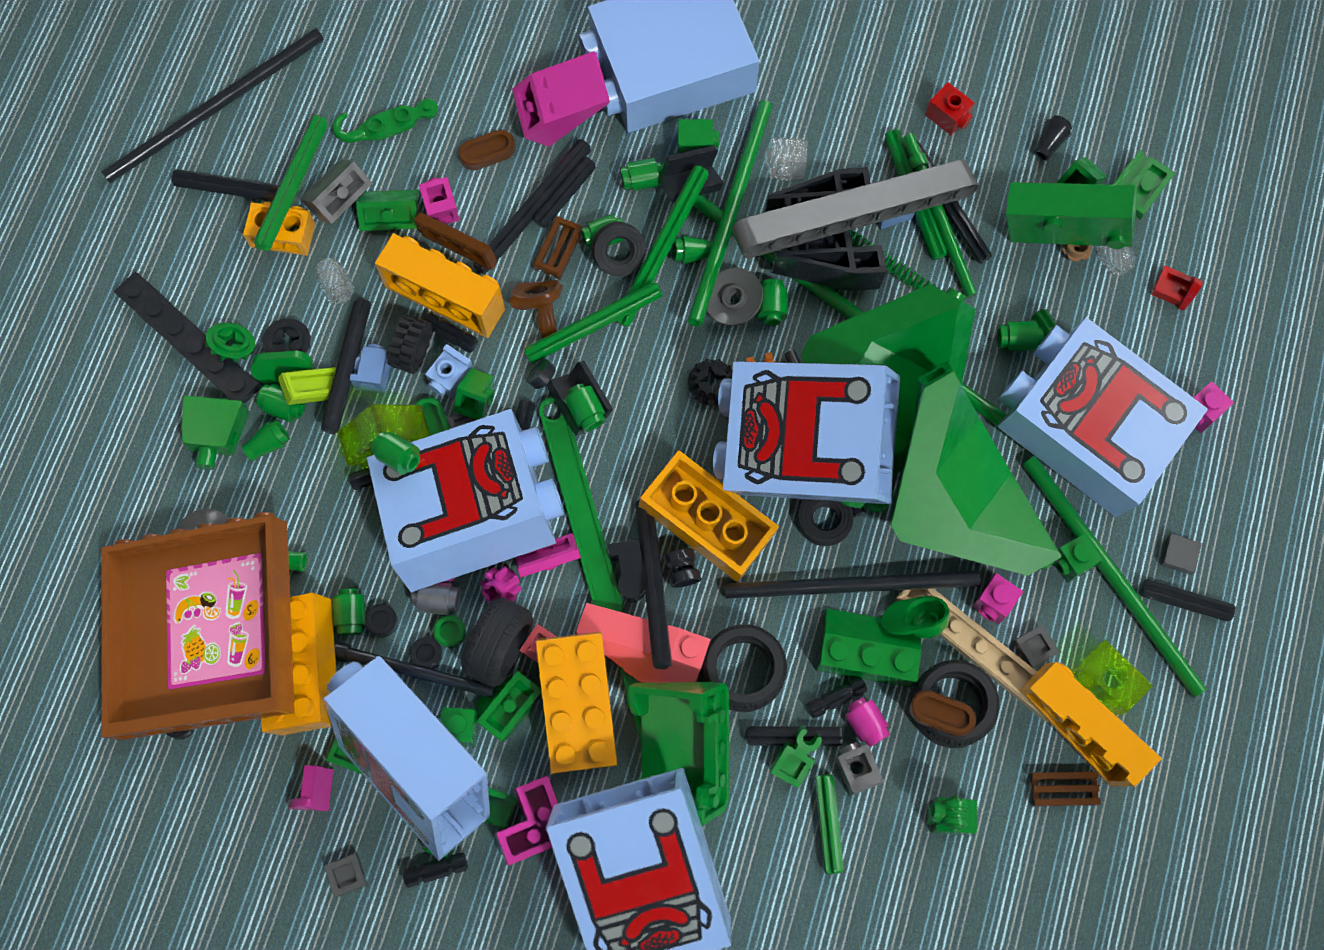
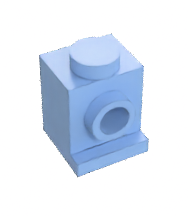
(448, 383)

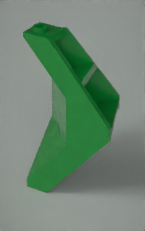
(907, 337)
(959, 489)

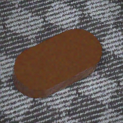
(486, 150)
(942, 713)

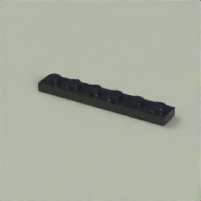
(186, 338)

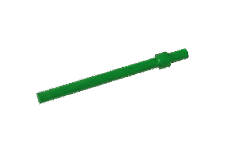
(919, 162)

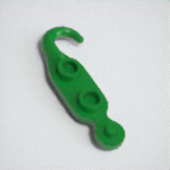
(386, 123)

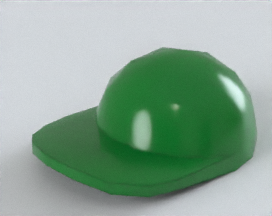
(917, 616)

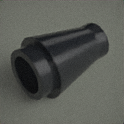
(1053, 135)

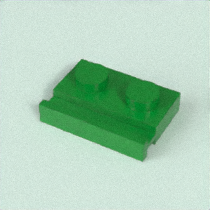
(1149, 179)

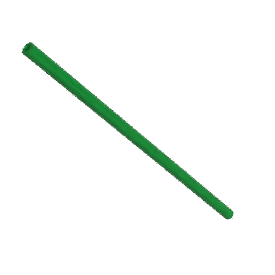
(849, 310)

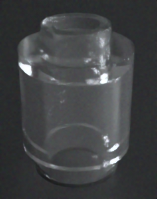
(1116, 260)
(334, 281)

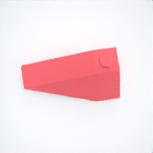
(629, 645)

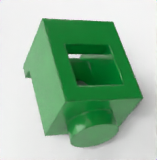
(474, 394)

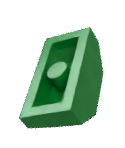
(509, 706)

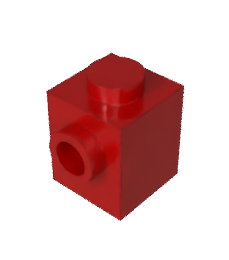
(950, 109)

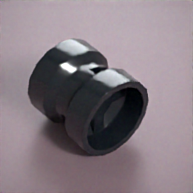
(682, 568)

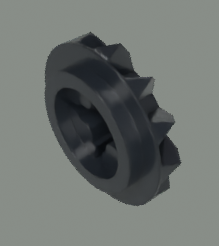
(276, 332)
(703, 391)

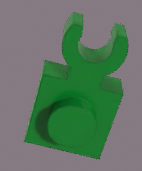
(794, 761)

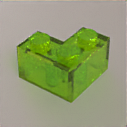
(360, 433)

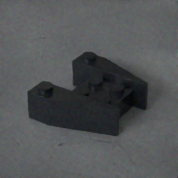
(832, 258)

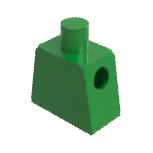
(212, 427)

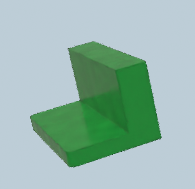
(387, 210)

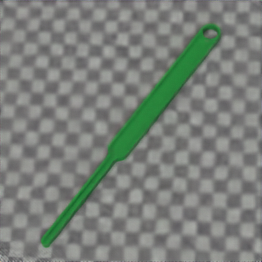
(584, 521)

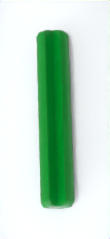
(829, 824)

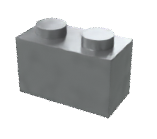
(336, 190)

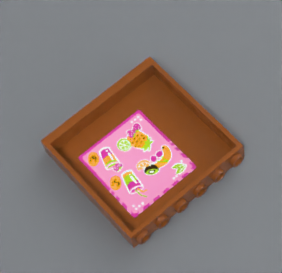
(196, 628)

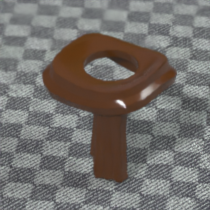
(543, 300)

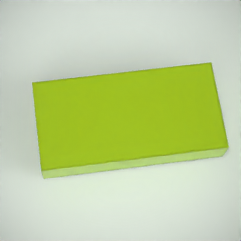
(307, 385)

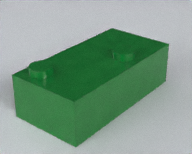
(1072, 214)

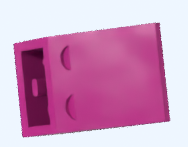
(560, 98)

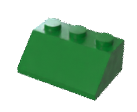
(859, 647)

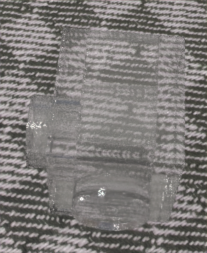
(786, 158)

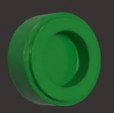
(449, 631)

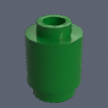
(641, 174)
(592, 227)
(774, 302)
(1019, 336)
(273, 402)
(585, 407)
(396, 452)
(348, 612)

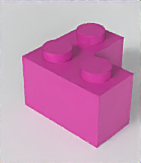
(529, 836)

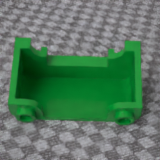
(689, 730)

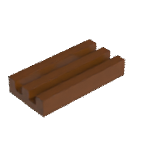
(549, 268)
(1093, 788)

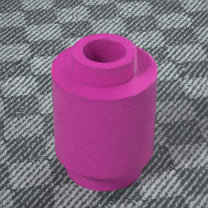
(867, 721)

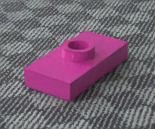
(548, 557)

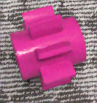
(500, 584)

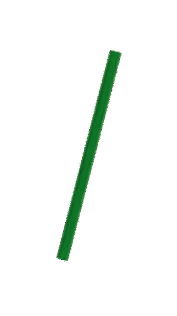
(729, 214)
(1117, 580)

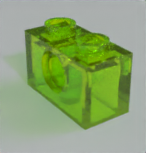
(1129, 684)

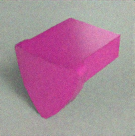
(315, 790)

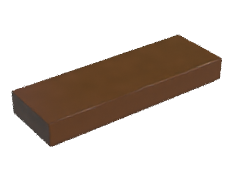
(456, 241)

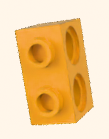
(290, 242)

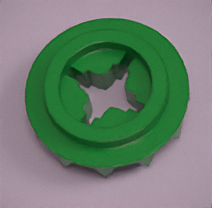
(221, 333)

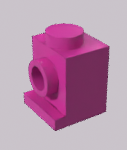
(439, 200)

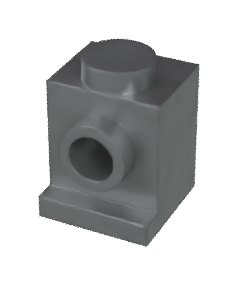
(870, 773)

